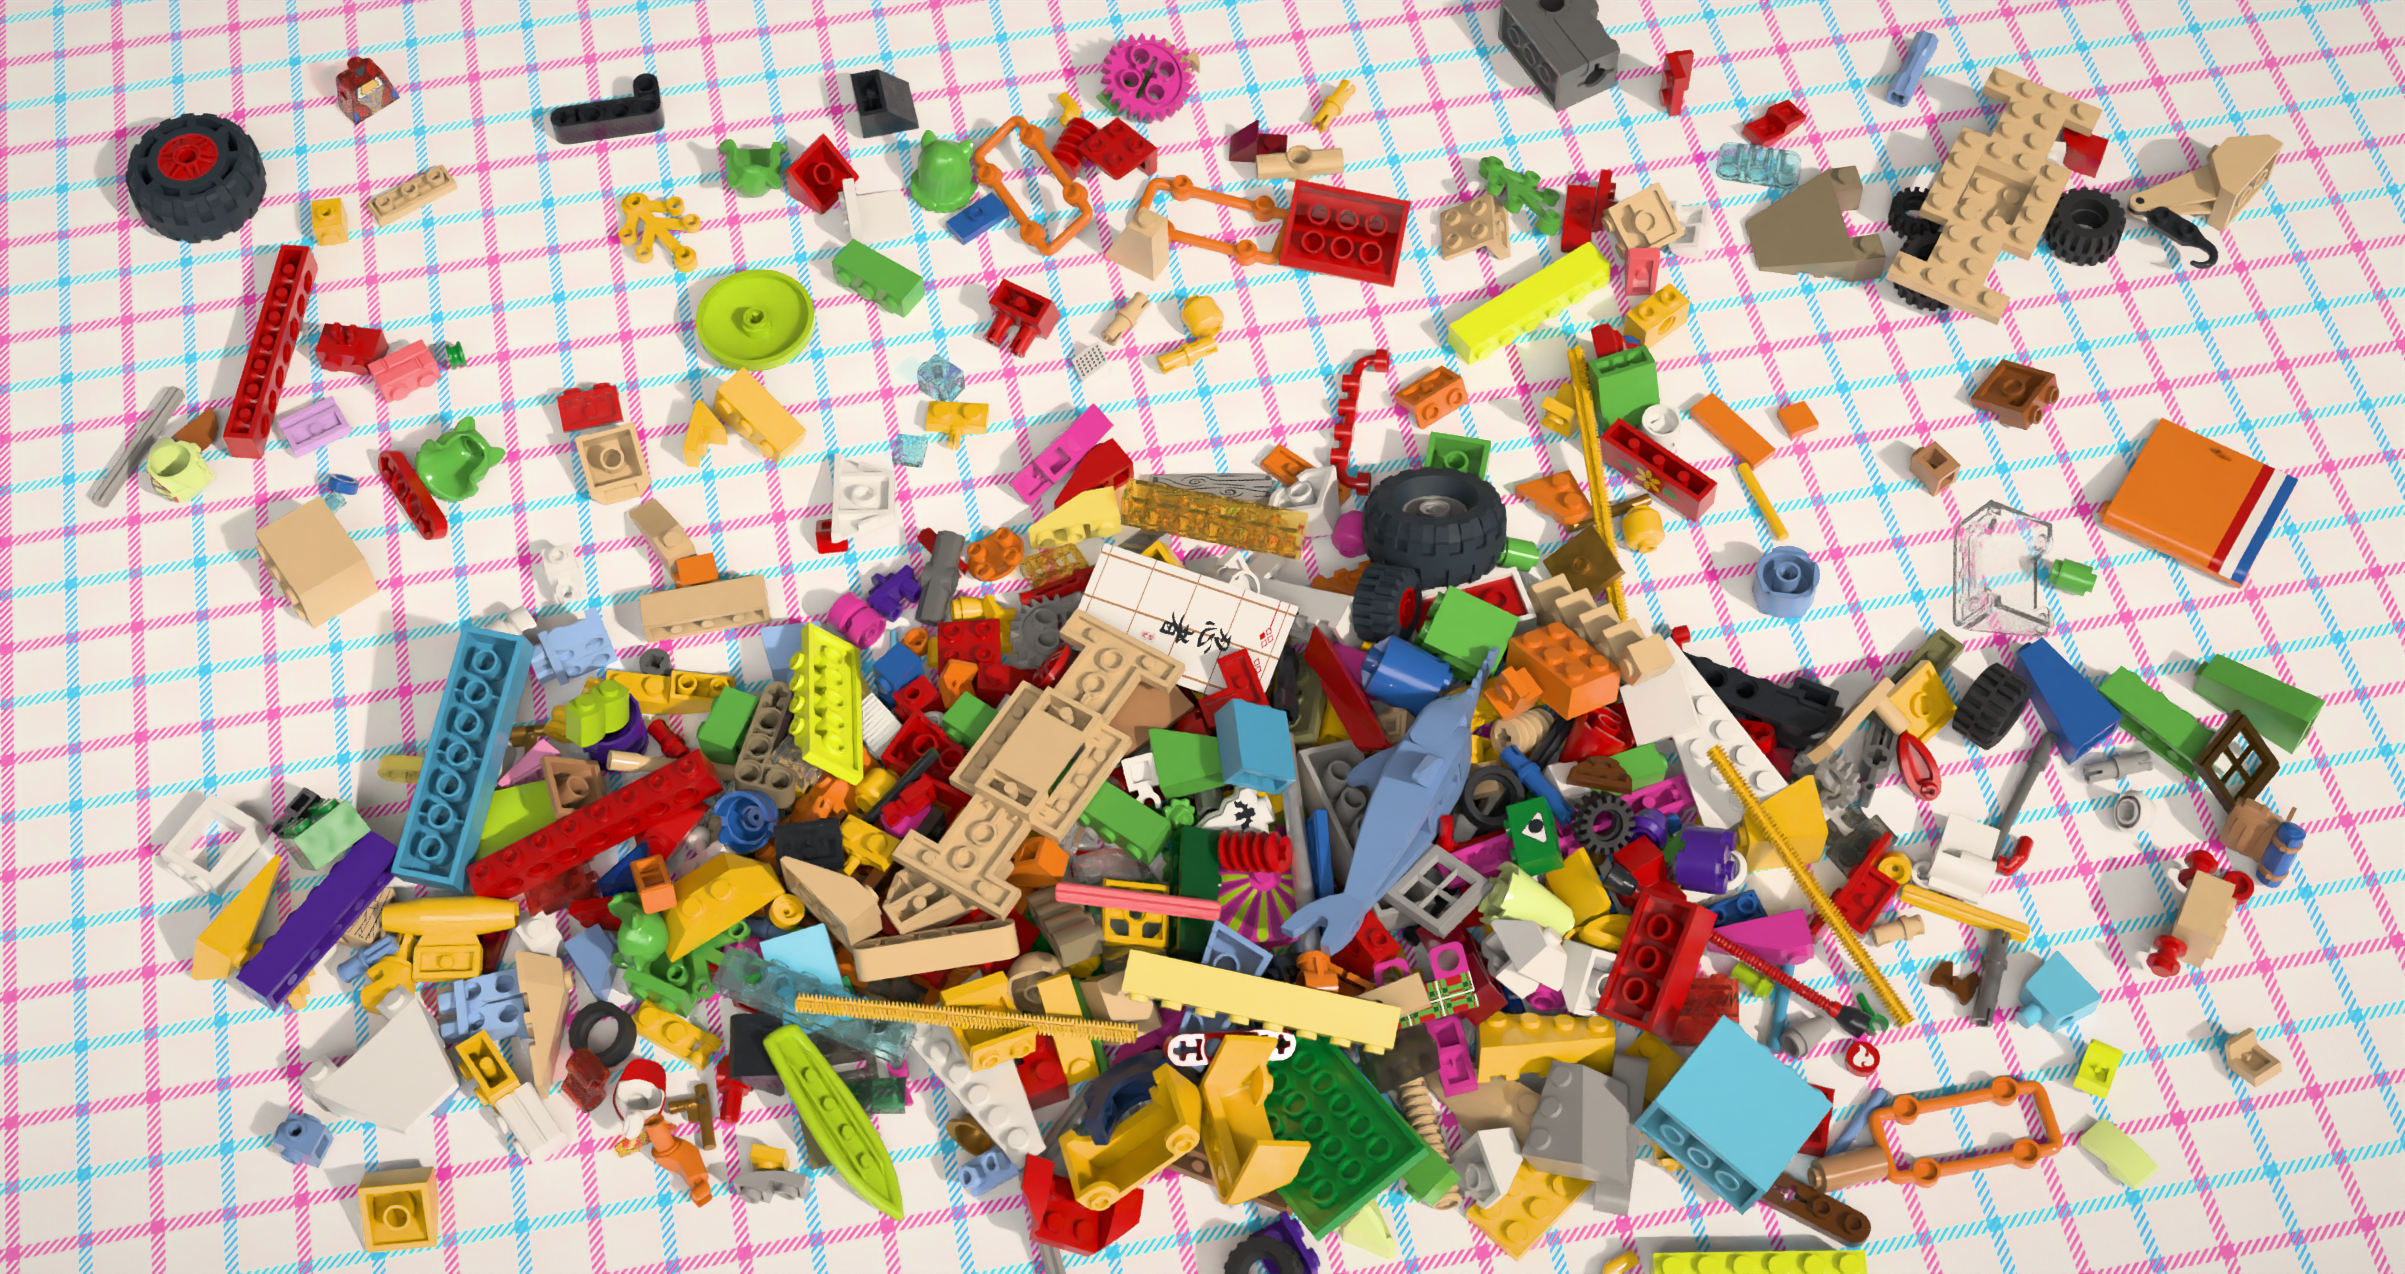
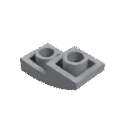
(762, 1184)

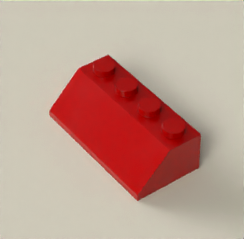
(1656, 962)

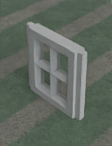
(1460, 907)

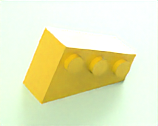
(757, 416)

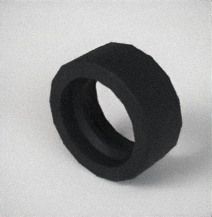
(1467, 803)
(589, 1016)

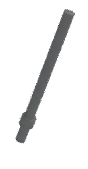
(2036, 763)

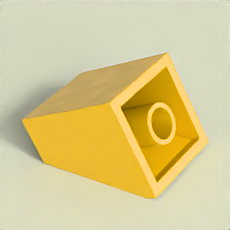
(1801, 819)

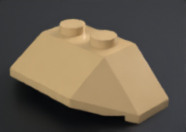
(921, 905)

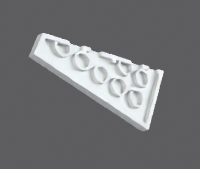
(1711, 794)
(989, 1095)

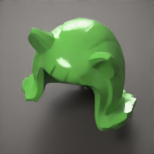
(753, 170)
(943, 174)
(456, 462)
(640, 936)

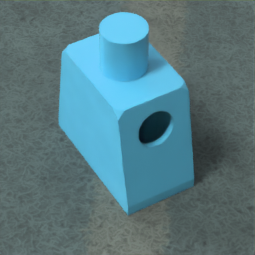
(2056, 996)

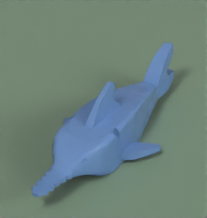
(1410, 793)

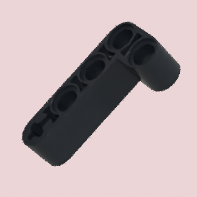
(613, 117)

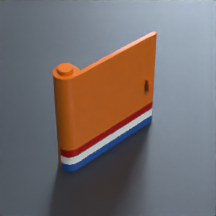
(2199, 502)

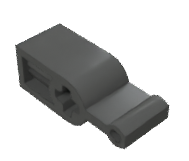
(1875, 759)

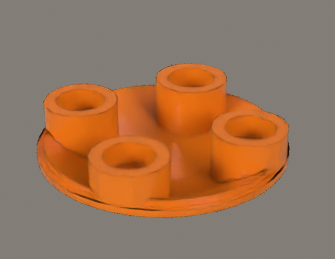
(995, 555)

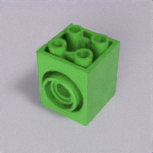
(1465, 631)

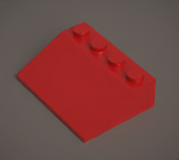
(1344, 233)

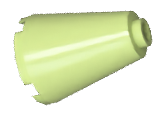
(1524, 899)

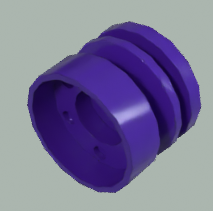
(630, 738)

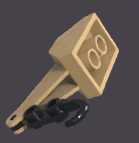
(2217, 190)

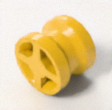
(557, 726)

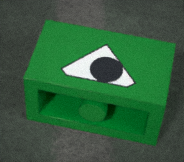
(1534, 836)

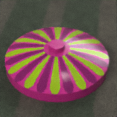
(1258, 903)

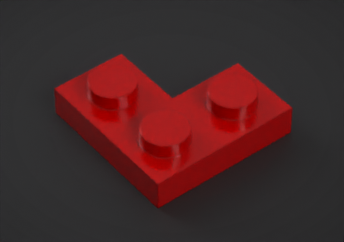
(1241, 684)

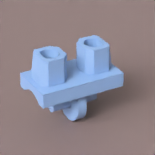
(987, 1172)

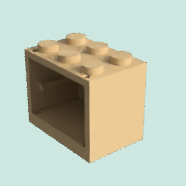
(315, 563)

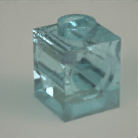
(940, 379)

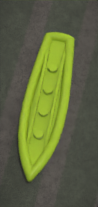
(835, 1119)

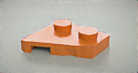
(1558, 497)

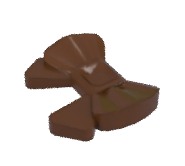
(1963, 989)

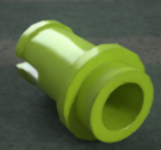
(1753, 980)

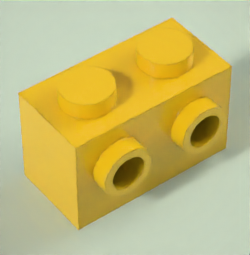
(487, 1067)

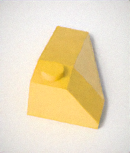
(229, 937)

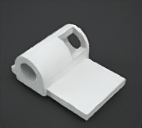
(1963, 859)

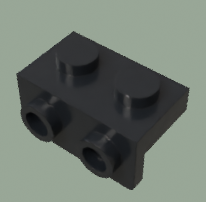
(811, 842)

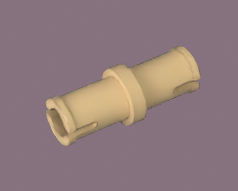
(1125, 318)

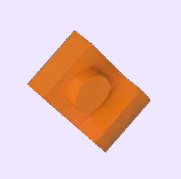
(1513, 693)

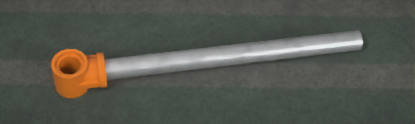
(1312, 962)

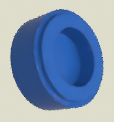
(343, 484)

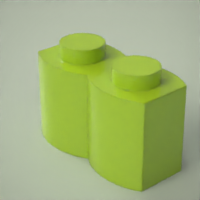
(597, 713)

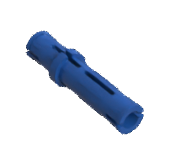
(1531, 777)

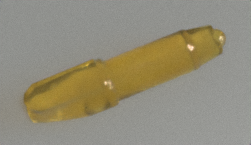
(627, 1147)

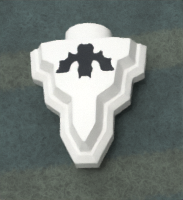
(1240, 812)

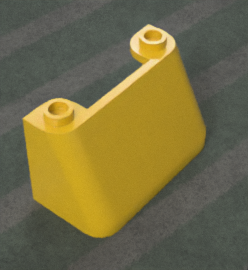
(1138, 1145)

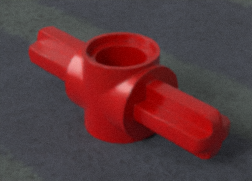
(732, 1093)

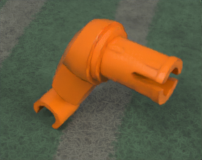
(680, 1158)

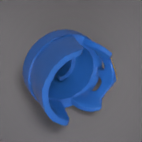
(739, 820)

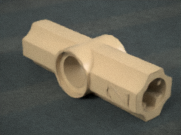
(1299, 163)

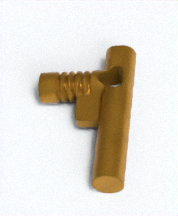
(522, 739)
(698, 1113)

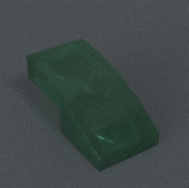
(881, 1095)

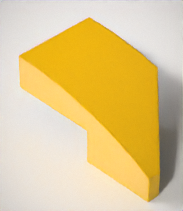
(993, 610)

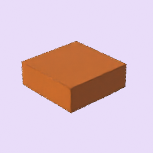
(1797, 419)

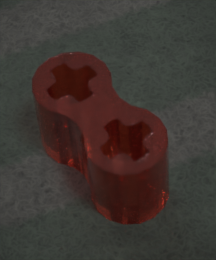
(585, 1080)

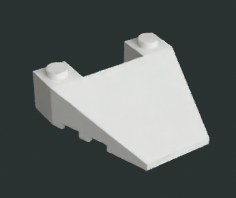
(393, 1076)

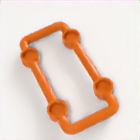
(1073, 192)
(1245, 251)
(2003, 1093)

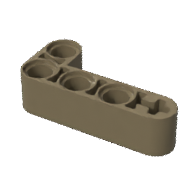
(761, 740)

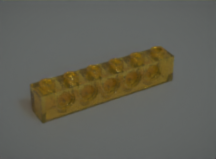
(1214, 518)

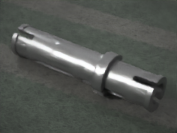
(1993, 967)

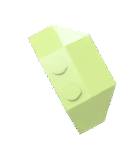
(1368, 1231)

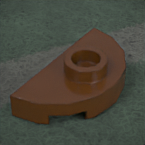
(1600, 774)

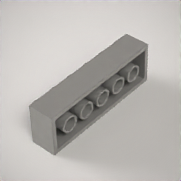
(1325, 787)

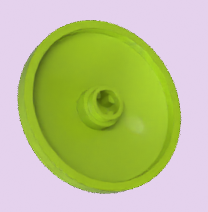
(755, 320)

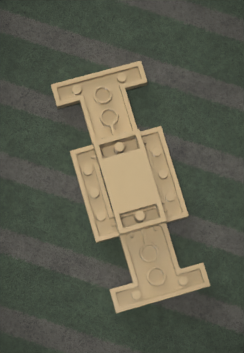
(2004, 201)
(1025, 754)

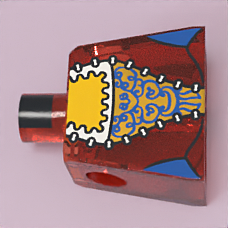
(363, 89)

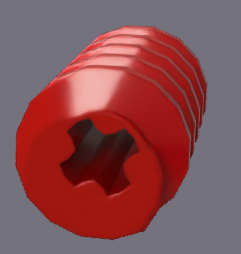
(1067, 145)
(1254, 851)

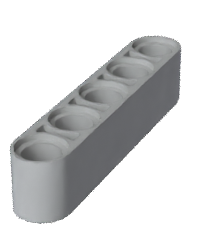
(1633, 1072)

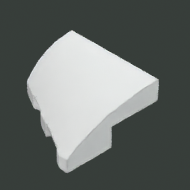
(1695, 223)

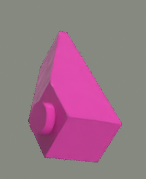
(1774, 938)

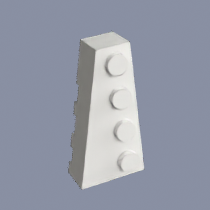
(1316, 607)

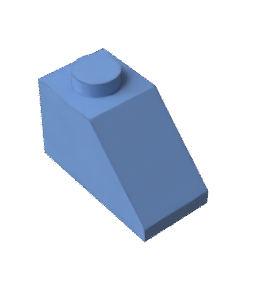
(592, 958)

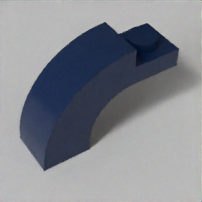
(1118, 1091)

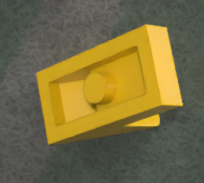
(703, 429)

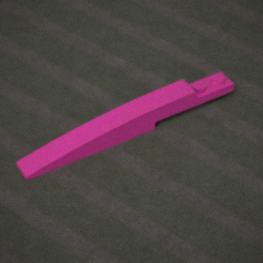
(1484, 857)

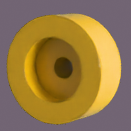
(1896, 866)
(786, 911)

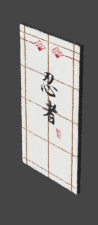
(1187, 616)

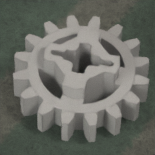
(1832, 777)

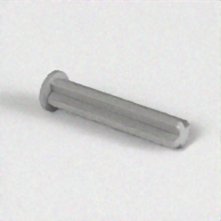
(1069, 1120)

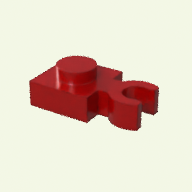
(912, 800)

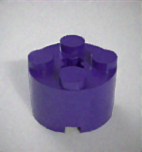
(1706, 859)

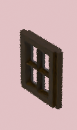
(2219, 744)

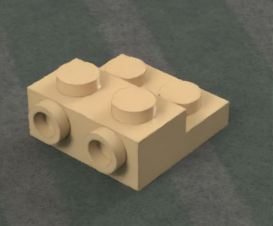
(1642, 220)

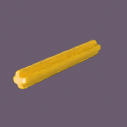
(1963, 912)

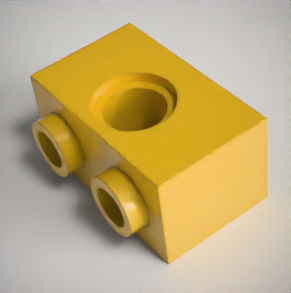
(1657, 316)

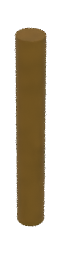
(1616, 510)

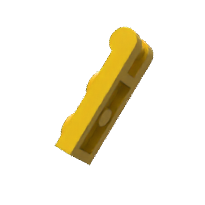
(675, 1035)

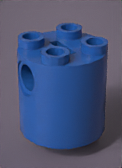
(1404, 674)

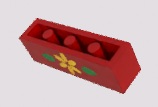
(1657, 470)

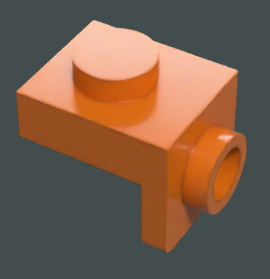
(955, 680)

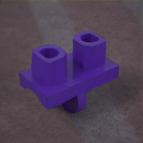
(891, 590)

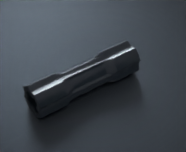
(1285, 685)

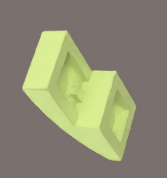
(2120, 1153)

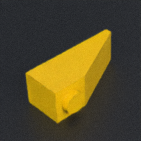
(1075, 1054)

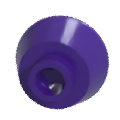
(1652, 825)

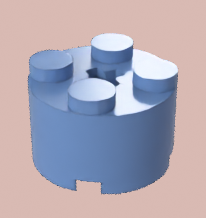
(1785, 582)

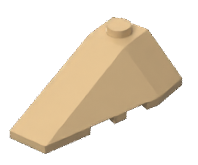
(1491, 1106)

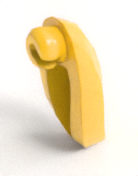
(1606, 931)

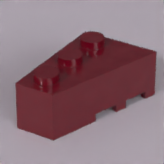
(1487, 988)

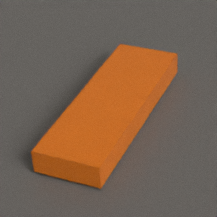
(1732, 431)
(1286, 465)

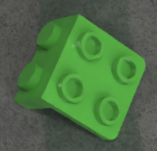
(655, 986)

